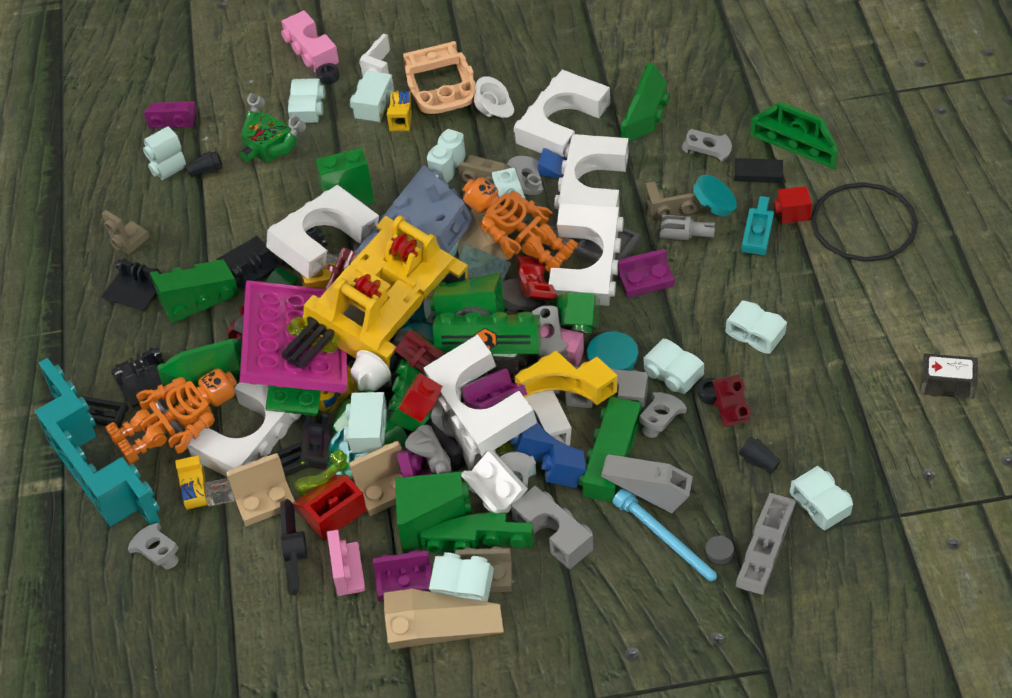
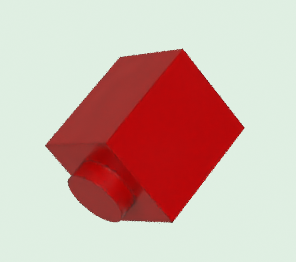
(793, 204)
(420, 397)

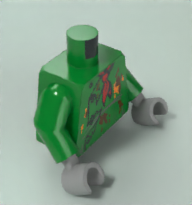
(267, 136)

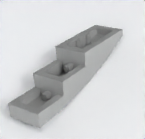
(766, 543)

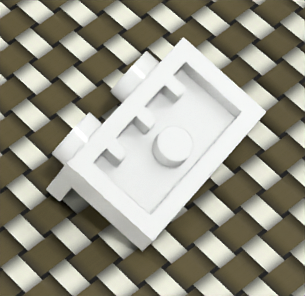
(494, 483)

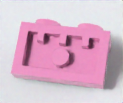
(345, 565)

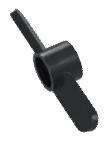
(293, 545)

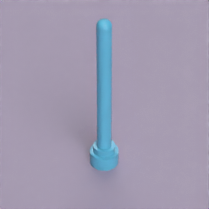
(627, 501)

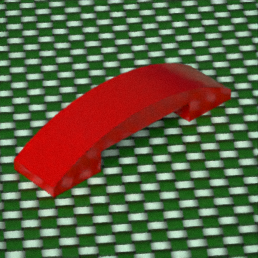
(532, 281)

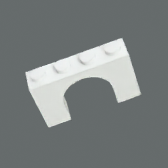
(564, 92)
(585, 155)
(331, 208)
(602, 227)
(547, 413)
(483, 427)
(226, 453)

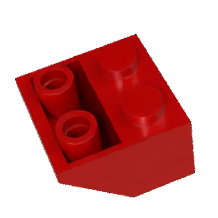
(331, 505)

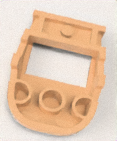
(446, 97)

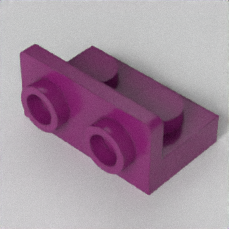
(170, 114)
(645, 273)
(412, 464)

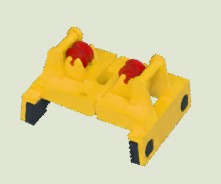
(393, 269)

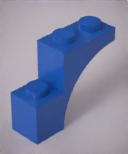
(561, 462)

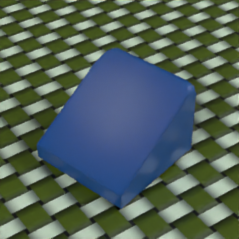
(550, 164)

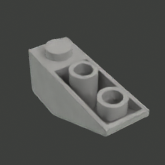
(650, 480)

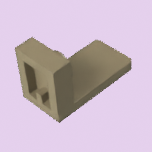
(673, 205)
(124, 237)

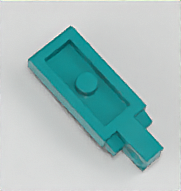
(758, 228)

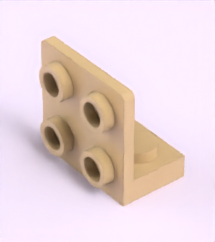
(376, 477)
(259, 488)

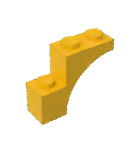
(554, 372)

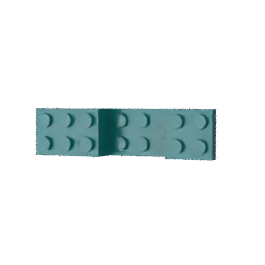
(68, 426)

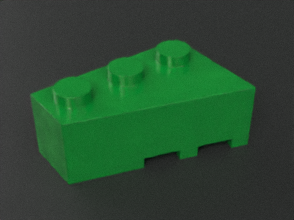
(194, 289)
(578, 311)

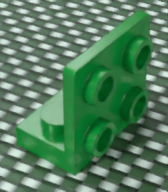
(293, 400)

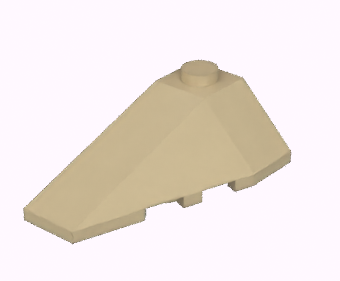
(478, 238)
(429, 618)

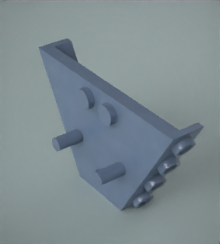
(424, 204)

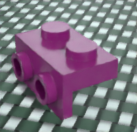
(490, 390)
(402, 572)

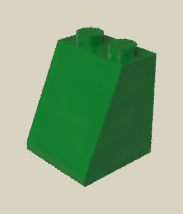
(349, 172)
(474, 292)
(427, 502)

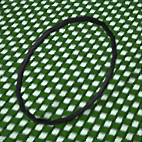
(861, 258)

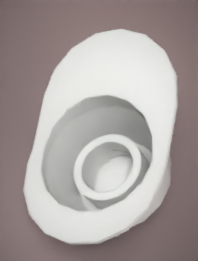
(492, 98)
(370, 371)

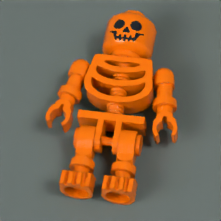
(499, 222)
(213, 389)

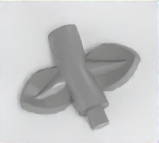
(426, 444)

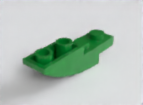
(476, 530)

